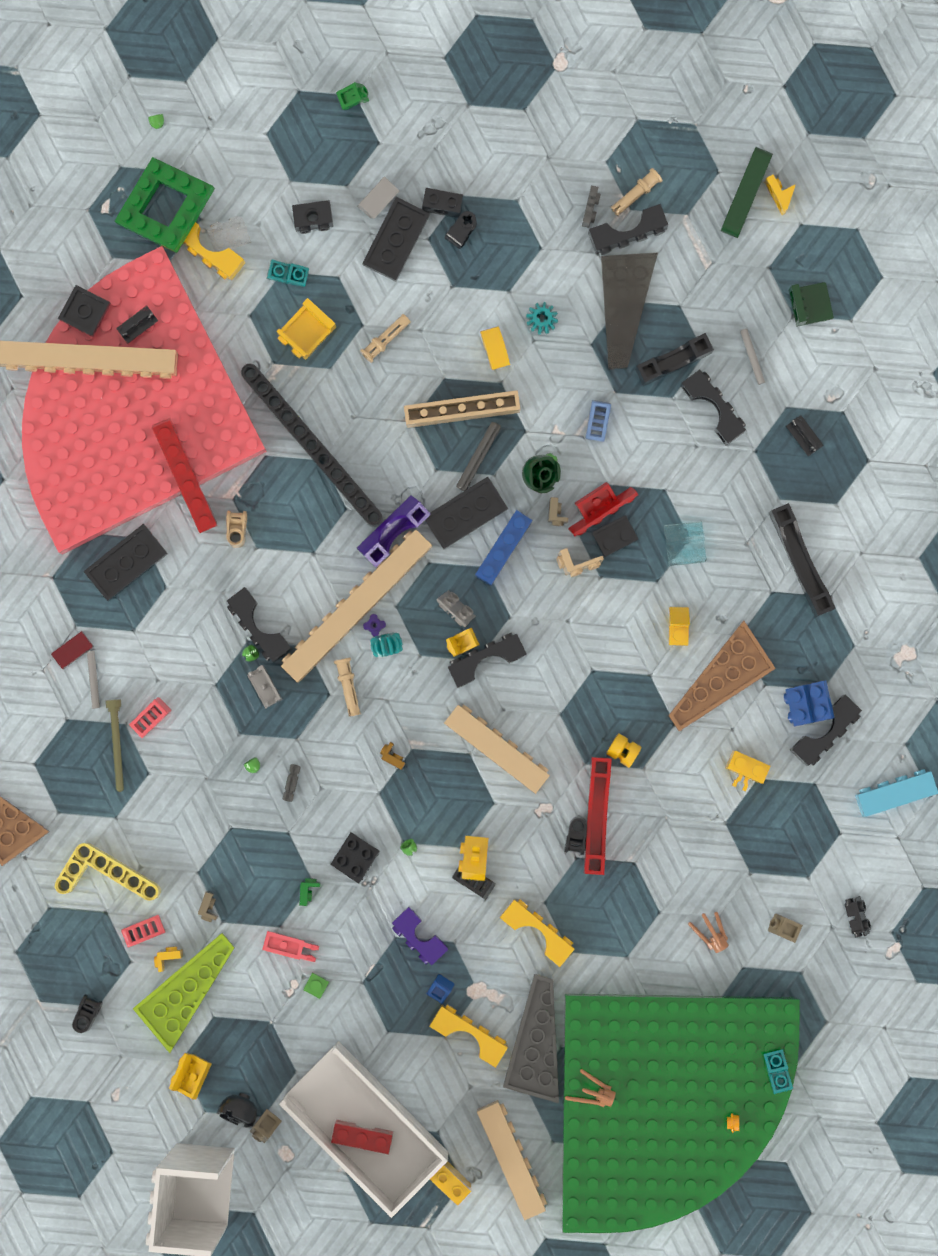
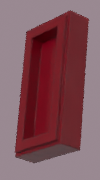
(72, 650)

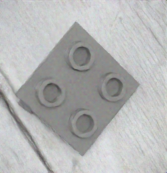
(451, 602)

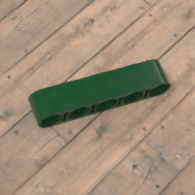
(746, 192)

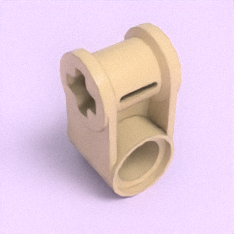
(236, 524)

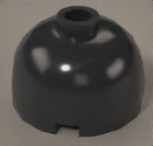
(238, 1110)

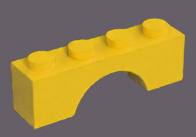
(226, 261)
(518, 916)
(447, 1022)

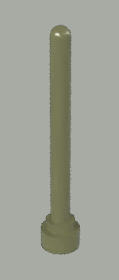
(113, 707)

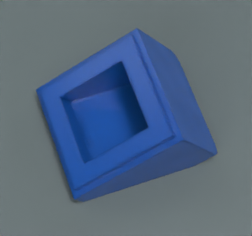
(440, 988)

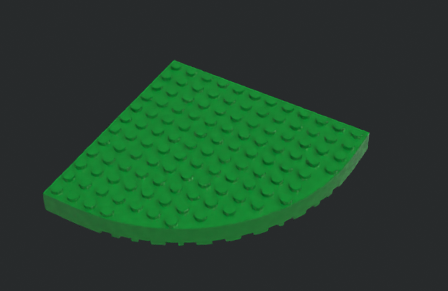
(676, 1080)

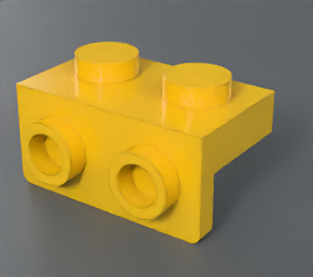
(190, 1075)

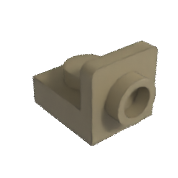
(554, 509)
(207, 903)
(785, 928)
(265, 1126)

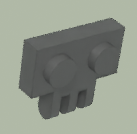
(593, 199)

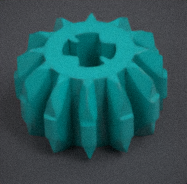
(536, 321)
(386, 644)

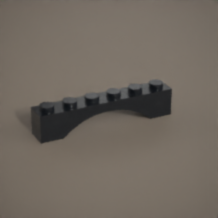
(795, 548)

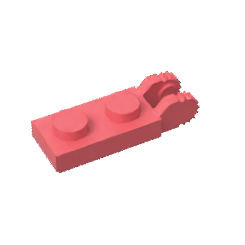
(288, 946)

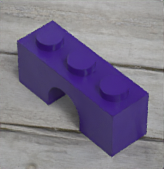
(429, 950)

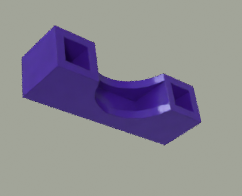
(406, 516)

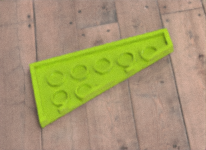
(177, 999)

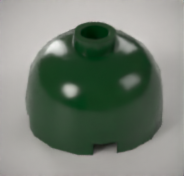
(541, 473)

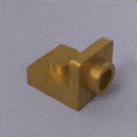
(395, 759)

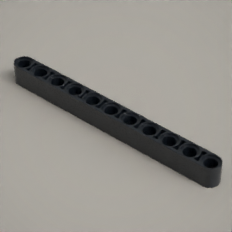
(304, 439)

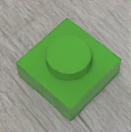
(316, 985)

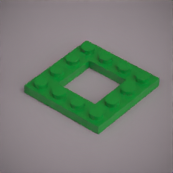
(169, 237)

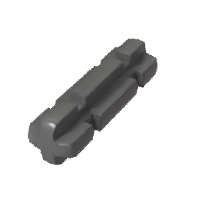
(291, 783)

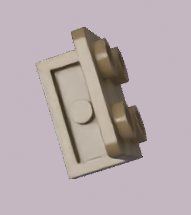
(564, 561)

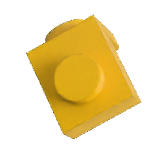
(462, 642)
(170, 953)

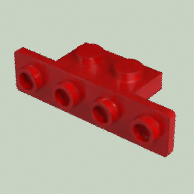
(598, 505)

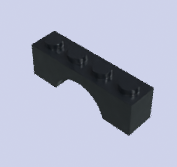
(606, 238)
(674, 360)
(699, 387)
(273, 644)
(464, 670)
(809, 749)

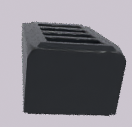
(486, 891)

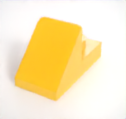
(781, 198)
(679, 626)

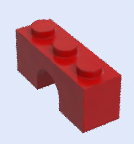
(368, 1139)

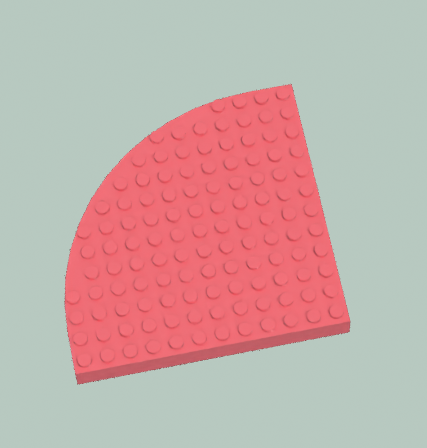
(92, 435)

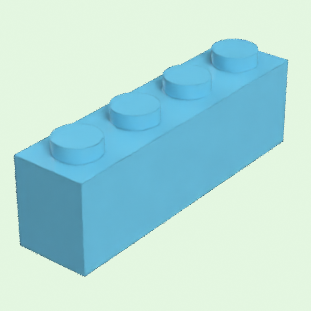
(897, 793)

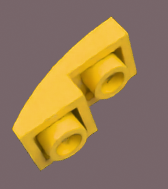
(495, 347)

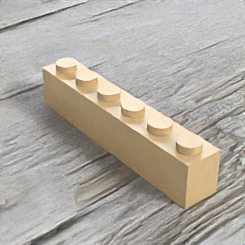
(462, 409)
(496, 749)
(511, 1159)

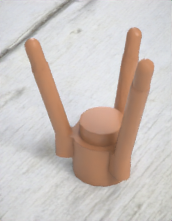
(718, 942)
(604, 1095)

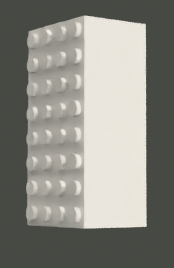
(348, 1092)
(190, 1200)

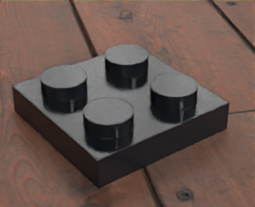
(84, 310)

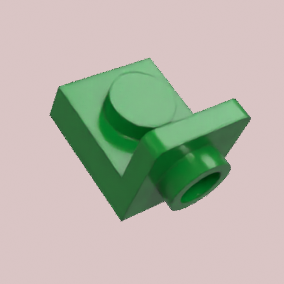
(352, 95)
(305, 893)

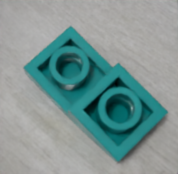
(287, 273)
(778, 1071)

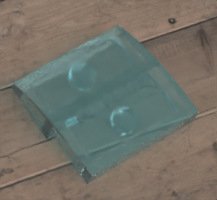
(685, 543)

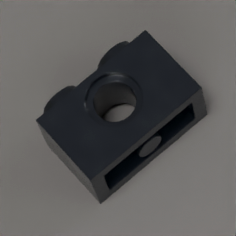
(442, 202)
(303, 211)

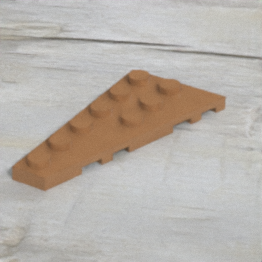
(730, 671)
(16, 831)

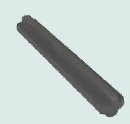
(478, 456)

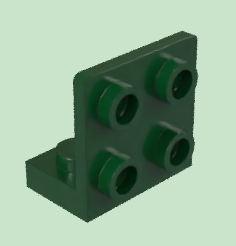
(810, 303)

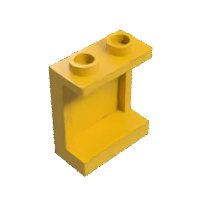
(306, 330)
(452, 1183)

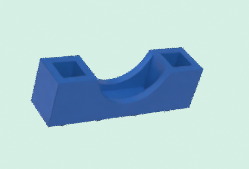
(503, 548)

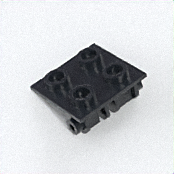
(355, 857)

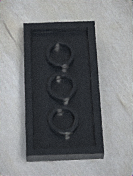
(396, 239)
(466, 513)
(125, 562)

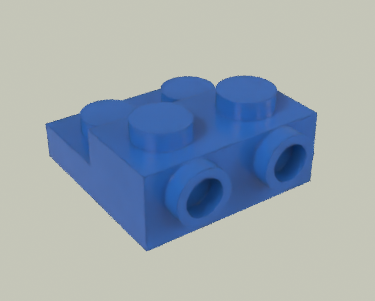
(809, 703)

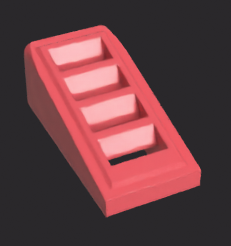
(161, 705)
(127, 937)

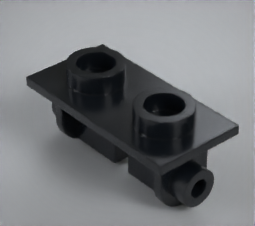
(137, 324)
(804, 435)
(860, 923)

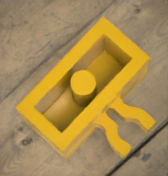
(747, 767)
(475, 858)

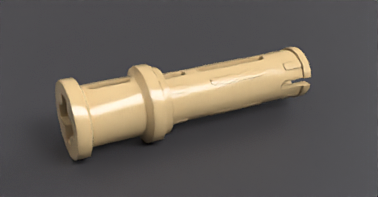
(643, 186)
(376, 342)
(346, 678)

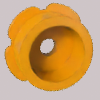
(733, 1122)

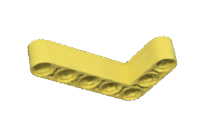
(107, 870)

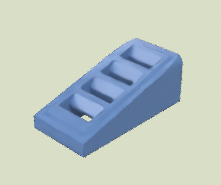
(607, 406)

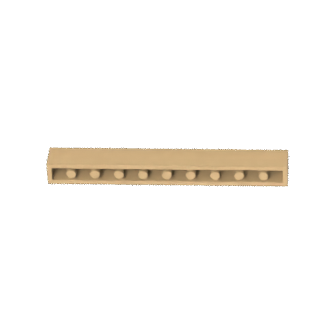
(88, 359)
(357, 605)

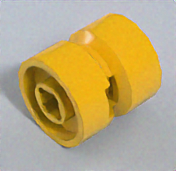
(617, 747)

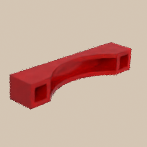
(184, 475)
(597, 816)

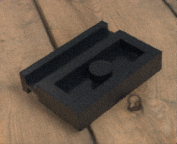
(615, 536)

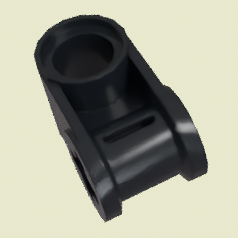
(459, 232)
(576, 837)
(87, 1013)

